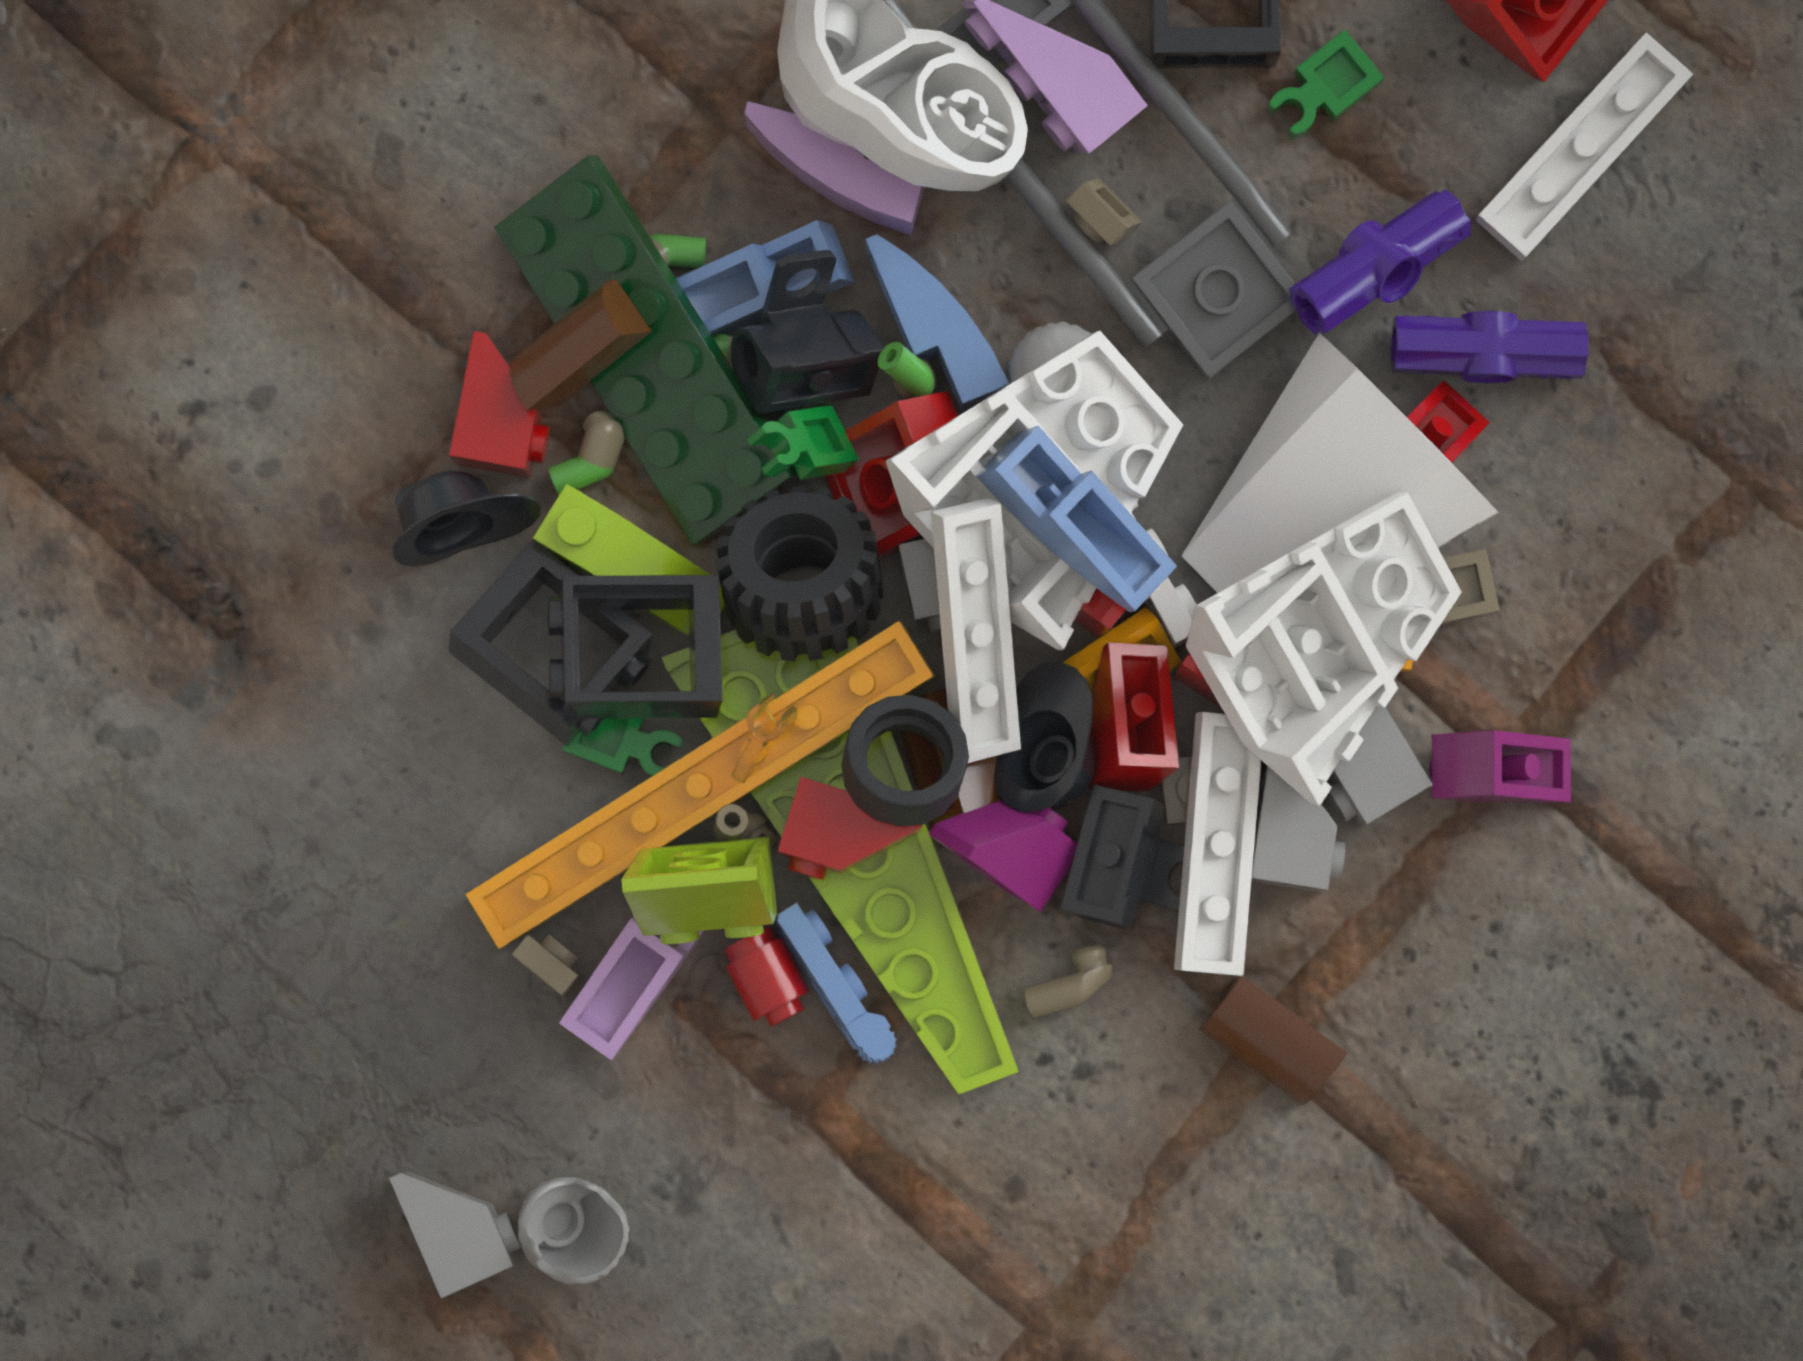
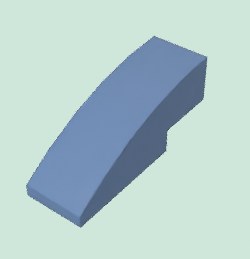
(735, 287)
(936, 324)
(1076, 518)

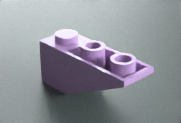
(1069, 80)

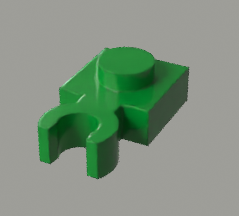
(1331, 80)
(807, 440)
(619, 741)

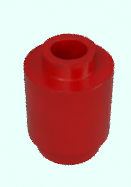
(766, 977)

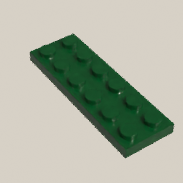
(674, 385)

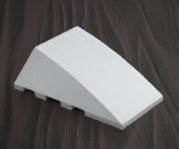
(1098, 419)
(1320, 461)
(1321, 637)

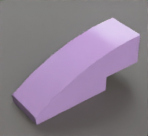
(835, 169)
(624, 988)

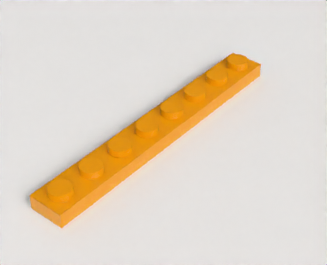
(694, 788)

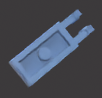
(836, 987)

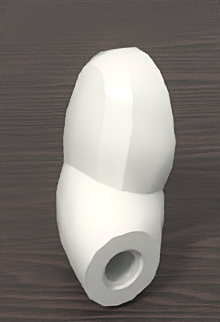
(899, 94)

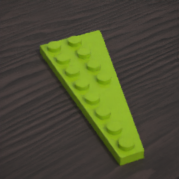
(890, 904)

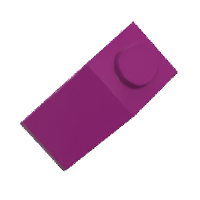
(1500, 767)
(1012, 848)

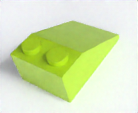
(702, 888)

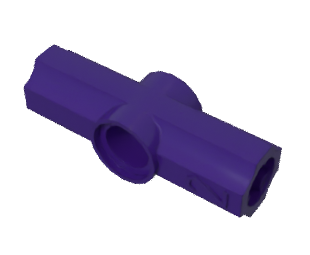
(1380, 261)
(1489, 347)

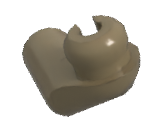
(736, 824)
(1073, 989)

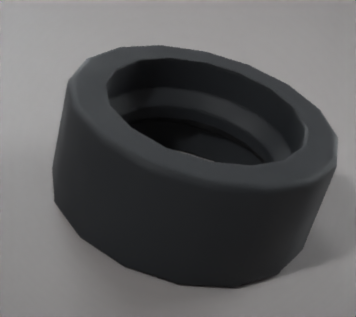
(915, 716)

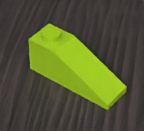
(608, 545)

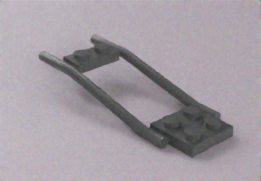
(1215, 284)

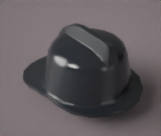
(456, 514)
(1055, 740)

